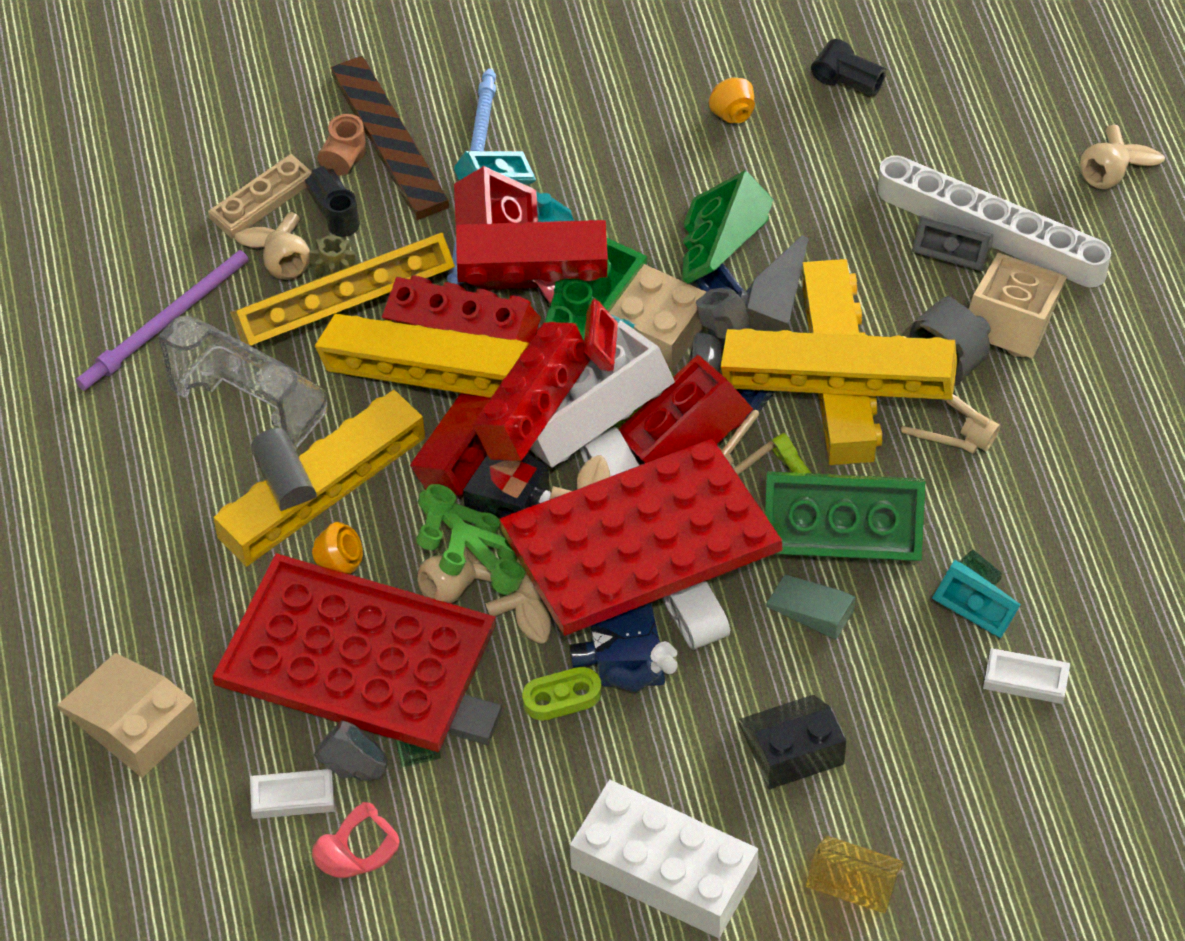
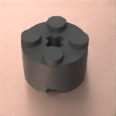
(955, 322)

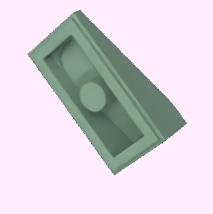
(813, 605)

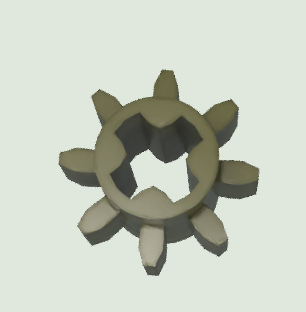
(331, 255)

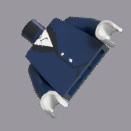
(627, 651)

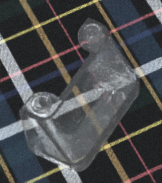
(204, 356)

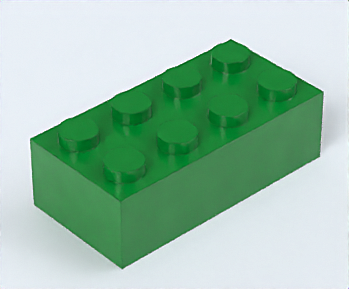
(847, 515)

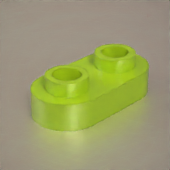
(560, 693)

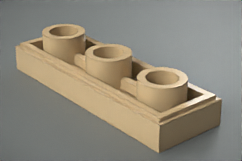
(260, 196)

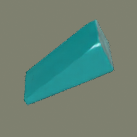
(508, 163)
(976, 599)

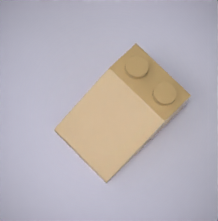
(1017, 303)
(132, 712)

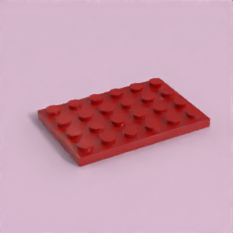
(639, 536)
(355, 652)

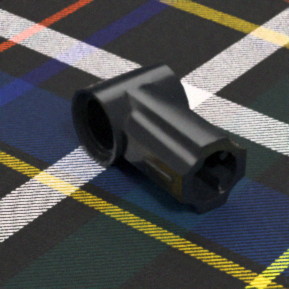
(840, 64)
(334, 201)

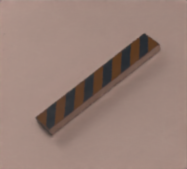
(390, 138)

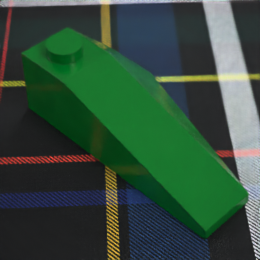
(722, 222)
(575, 295)

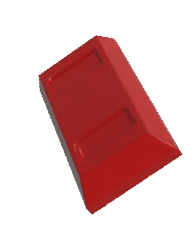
(600, 336)

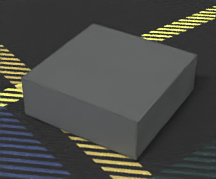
(476, 719)

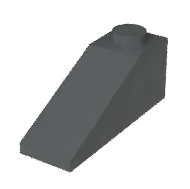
(773, 291)

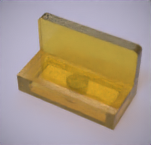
(854, 873)

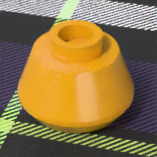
(732, 100)
(338, 548)

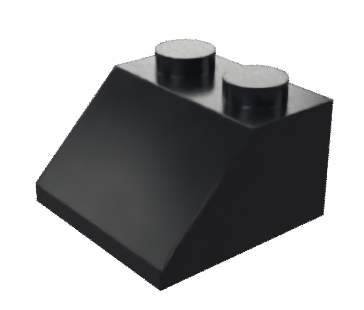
(794, 740)

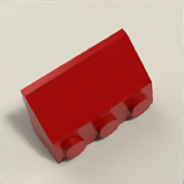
(494, 198)
(686, 413)

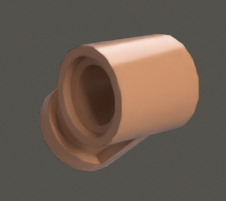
(344, 144)

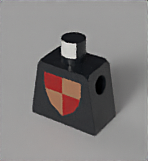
(507, 486)

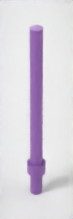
(111, 361)

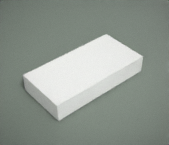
(1026, 676)
(292, 793)

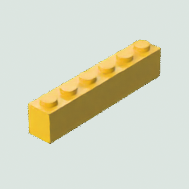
(340, 290)
(831, 309)
(417, 355)
(840, 363)
(335, 469)

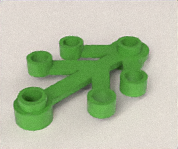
(439, 505)

